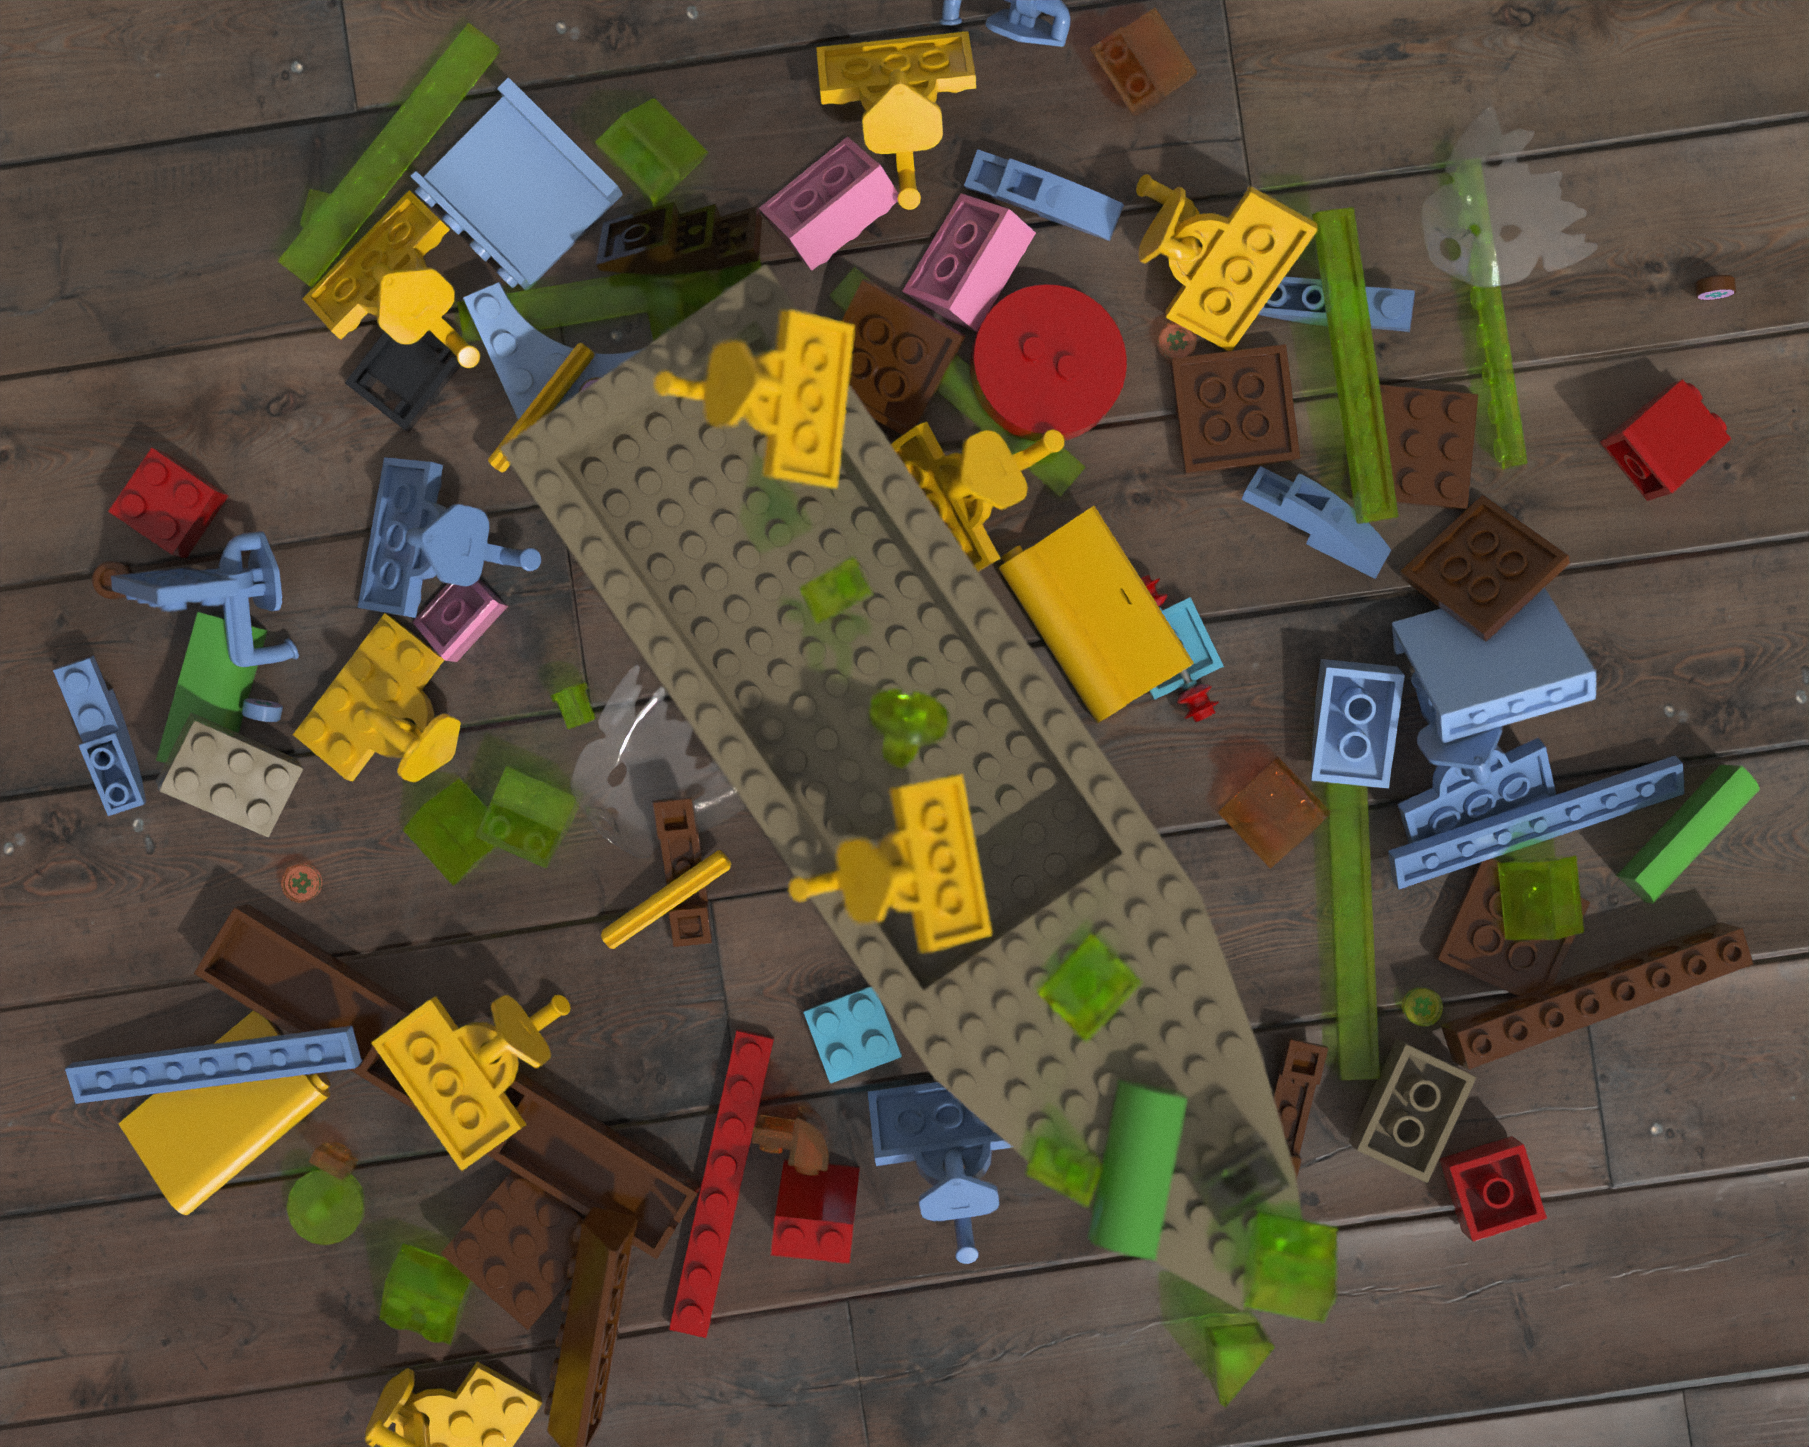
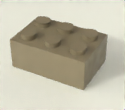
(229, 775)
(1412, 1110)

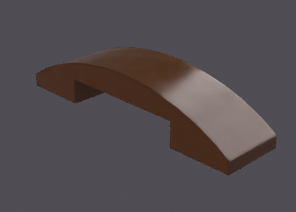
(680, 852)
(1294, 1091)

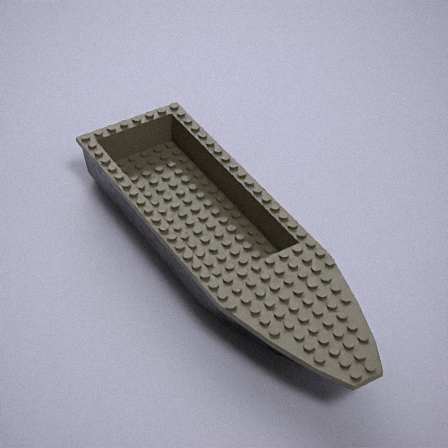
(707, 583)

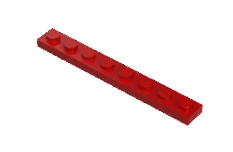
(721, 1183)

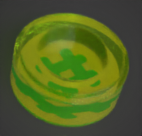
(1422, 1006)

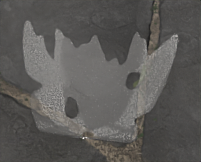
(1496, 200)
(655, 771)

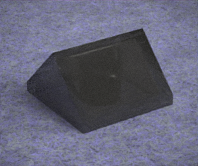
(1239, 1178)

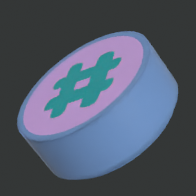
(262, 710)

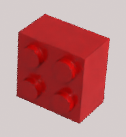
(168, 503)
(1493, 1188)

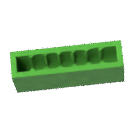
(209, 681)
(1688, 831)
(1137, 1169)

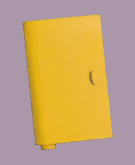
(1102, 638)
(209, 1134)

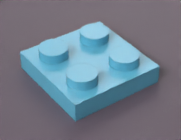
(852, 1034)

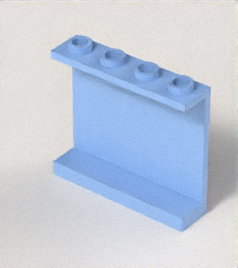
(518, 188)
(1515, 675)

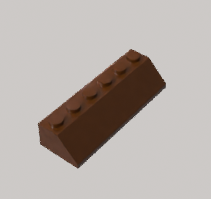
(590, 1326)

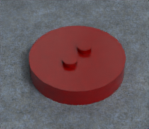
(1048, 362)

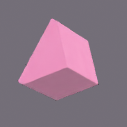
(458, 618)

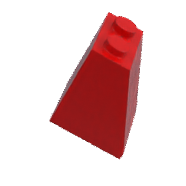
(1666, 440)
(816, 1214)

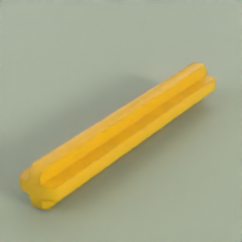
(546, 399)
(666, 899)

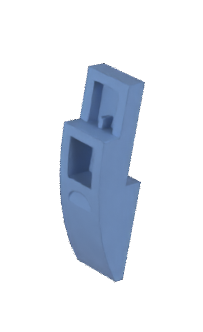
(1044, 194)
(1303, 302)
(1323, 516)
(104, 735)

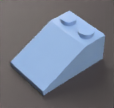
(1355, 723)

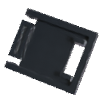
(410, 371)

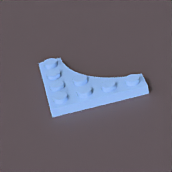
(523, 354)

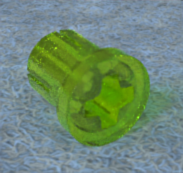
(574, 705)

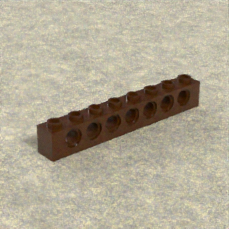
(1596, 995)

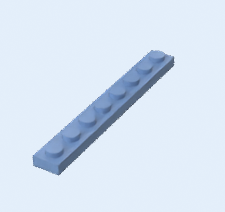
(1536, 822)
(214, 1065)

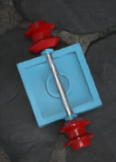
(1195, 639)

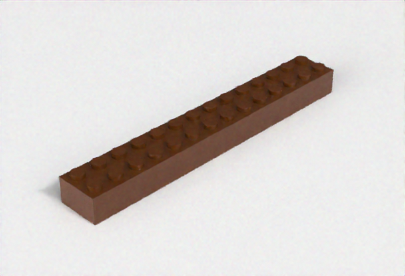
(556, 1150)

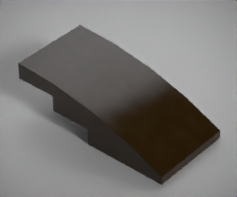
(678, 243)

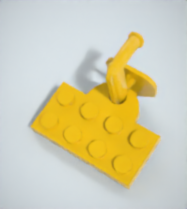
(899, 90)
(1222, 262)
(391, 281)
(800, 393)
(972, 482)
(372, 706)
(932, 870)
(455, 1072)
(481, 1413)

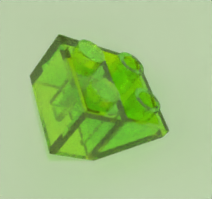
(651, 150)
(528, 816)
(1291, 1267)
(424, 1295)

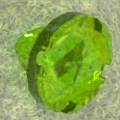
(907, 723)
(325, 1207)

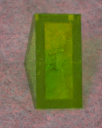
(836, 590)
(1064, 1169)

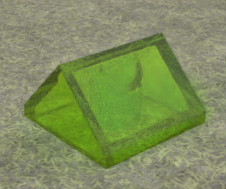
(677, 297)
(447, 831)
(1541, 898)
(1089, 987)
(1234, 1356)

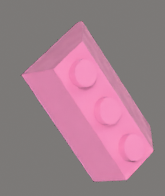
(830, 203)
(969, 261)

